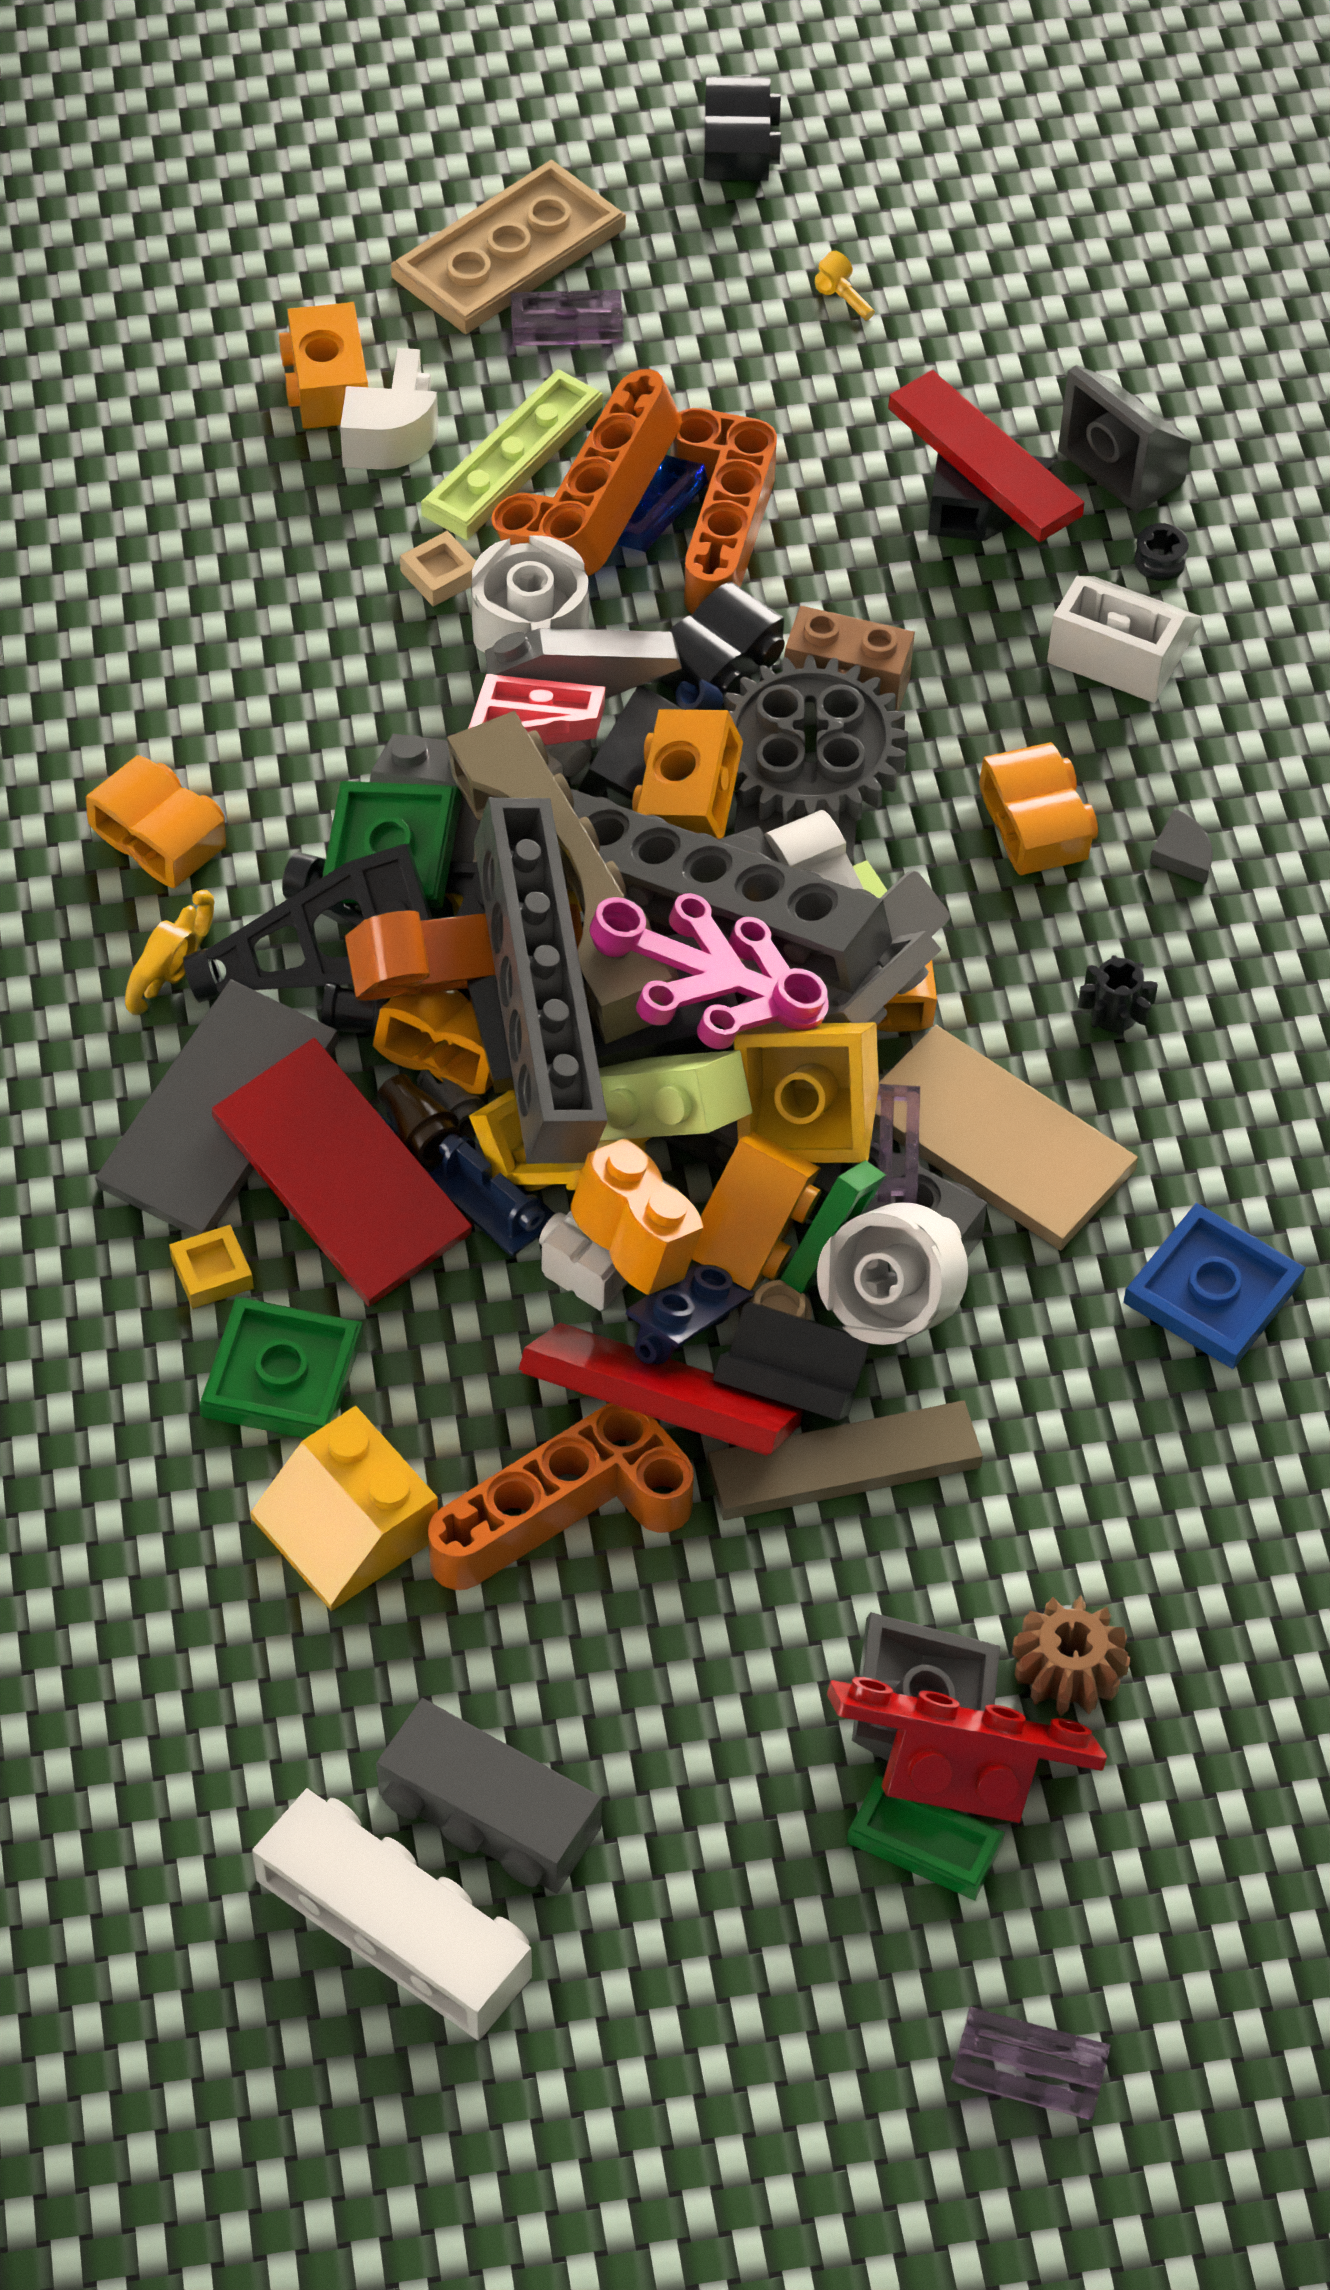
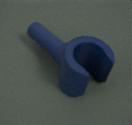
(690, 699)

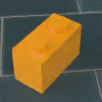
(754, 1210)

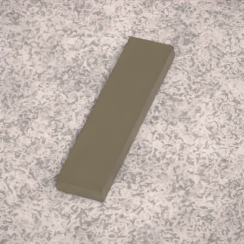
(846, 1460)

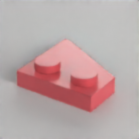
(554, 709)

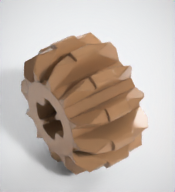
(1096, 1659)

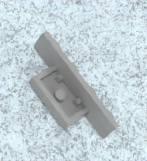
(913, 919)

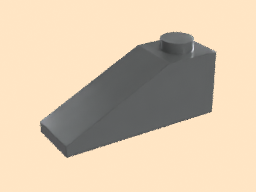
(586, 657)

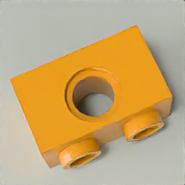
(325, 359)
(696, 746)

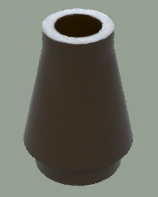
(417, 1118)

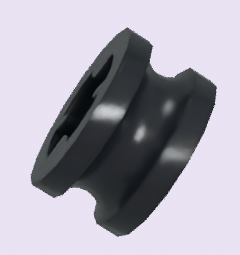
(1161, 537)

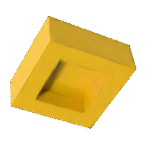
(211, 1266)

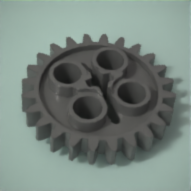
(865, 740)

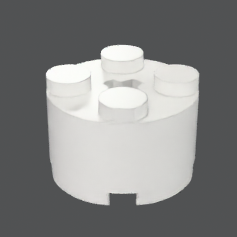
(527, 589)
(888, 1305)

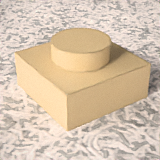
(438, 568)

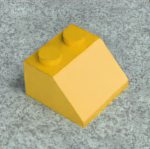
(812, 1088)
(346, 1509)

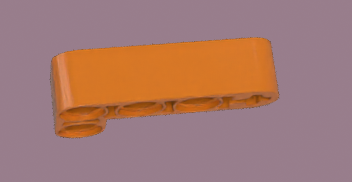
(741, 475)
(604, 478)
(407, 956)
(476, 1540)

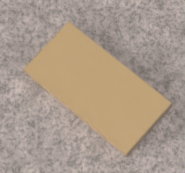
(508, 246)
(1006, 1139)

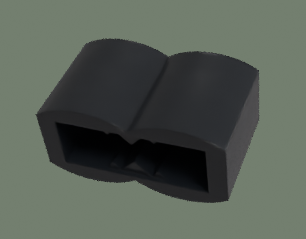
(739, 128)
(726, 640)

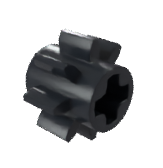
(1117, 995)

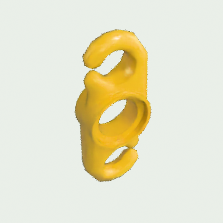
(165, 952)

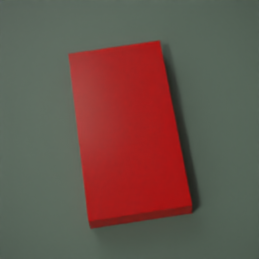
(341, 1171)
(662, 1391)

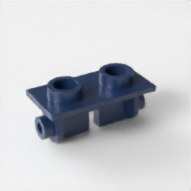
(493, 1204)
(684, 1311)

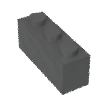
(488, 1797)

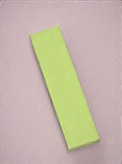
(512, 454)

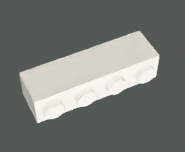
(394, 1912)

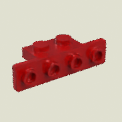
(963, 1754)

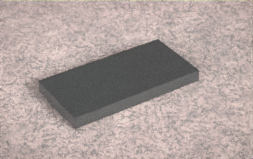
(174, 1152)

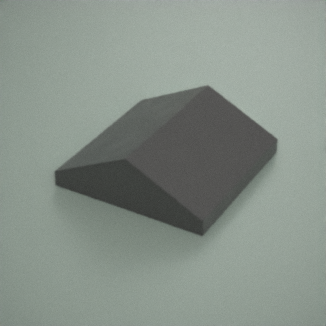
(923, 1659)

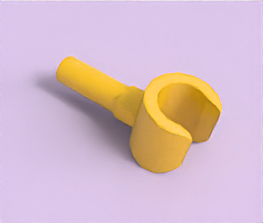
(833, 277)

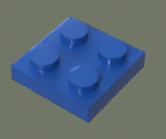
(1214, 1285)

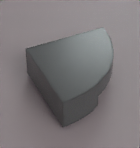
(1183, 848)

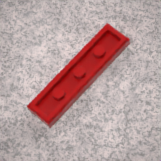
(986, 455)

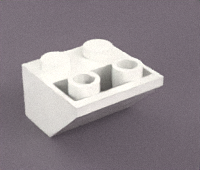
(1119, 636)

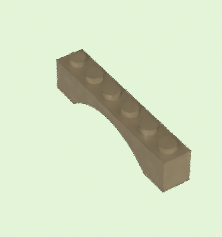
(509, 762)

